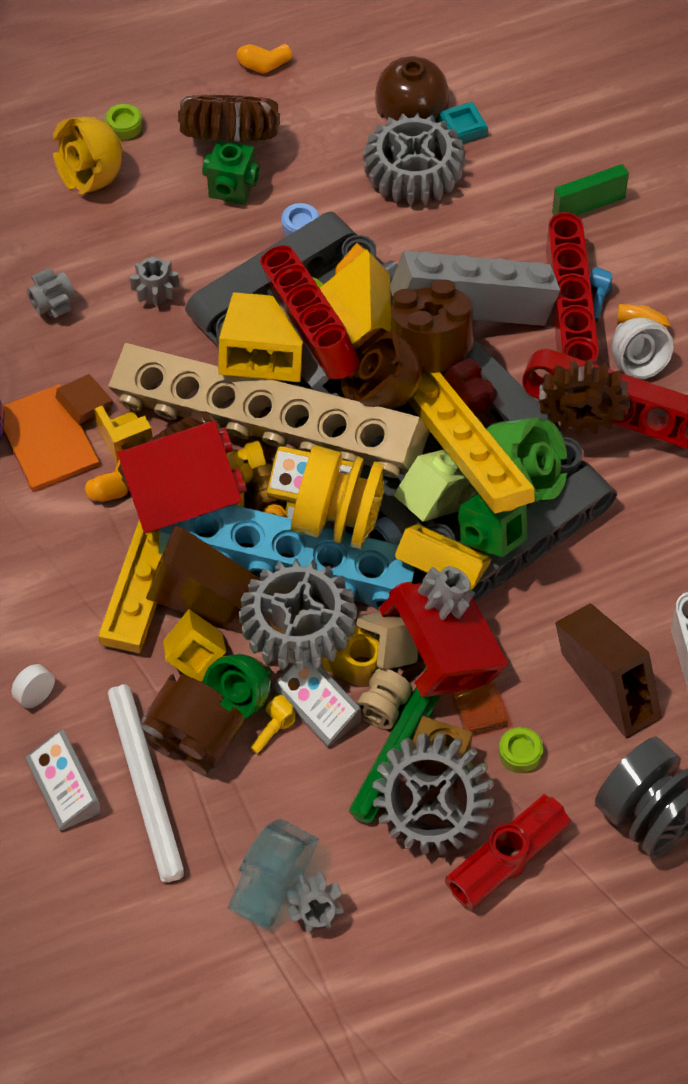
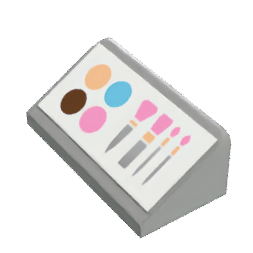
(319, 702)
(63, 781)

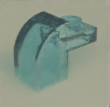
(269, 869)

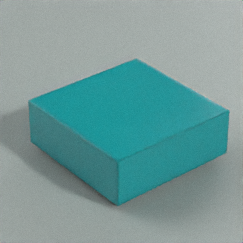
(466, 121)

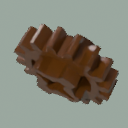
(584, 397)

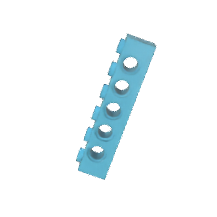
(273, 536)

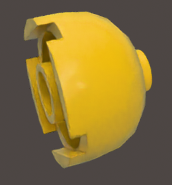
(87, 153)

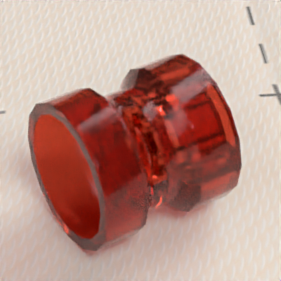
(470, 386)

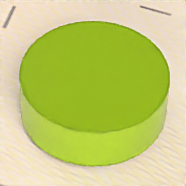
(125, 121)
(520, 750)

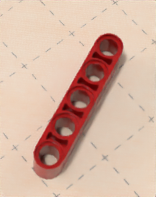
(574, 305)
(310, 312)
(642, 398)

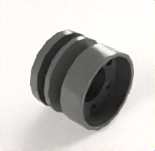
(647, 790)

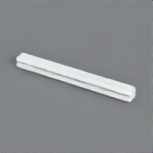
(146, 784)

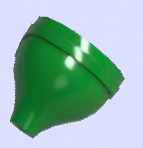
(241, 681)

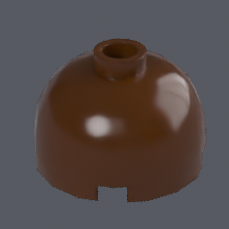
(411, 87)
(387, 371)

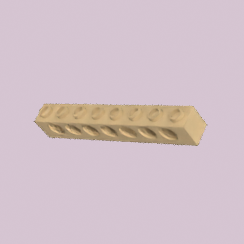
(143, 367)

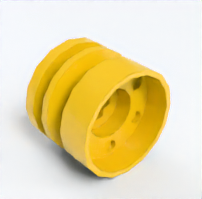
(337, 497)

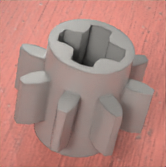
(154, 281)
(51, 293)
(447, 591)
(319, 913)

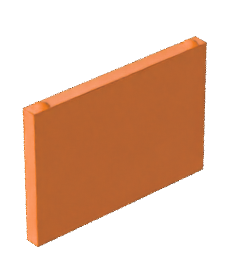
(47, 439)

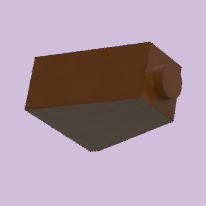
(200, 580)
(611, 668)

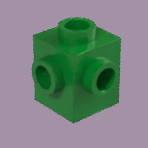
(231, 171)
(489, 531)

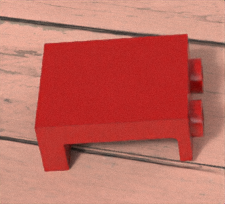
(181, 476)
(456, 651)

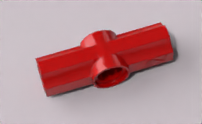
(489, 868)

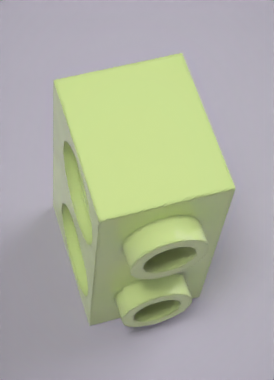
(434, 486)

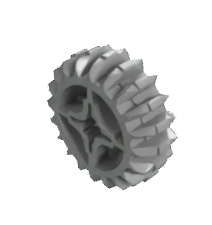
(414, 168)
(315, 629)
(420, 782)

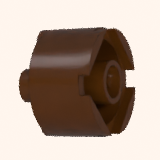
(436, 323)
(191, 722)

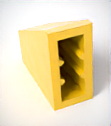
(361, 296)
(259, 340)

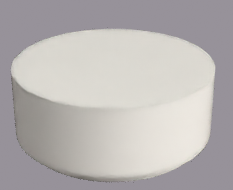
(32, 685)

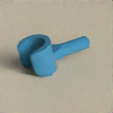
(601, 283)

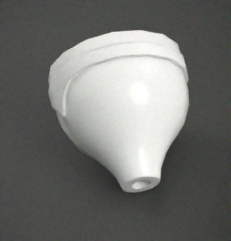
(641, 347)

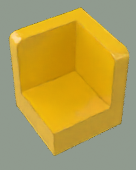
(122, 431)
(193, 645)

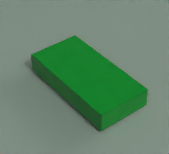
(591, 191)

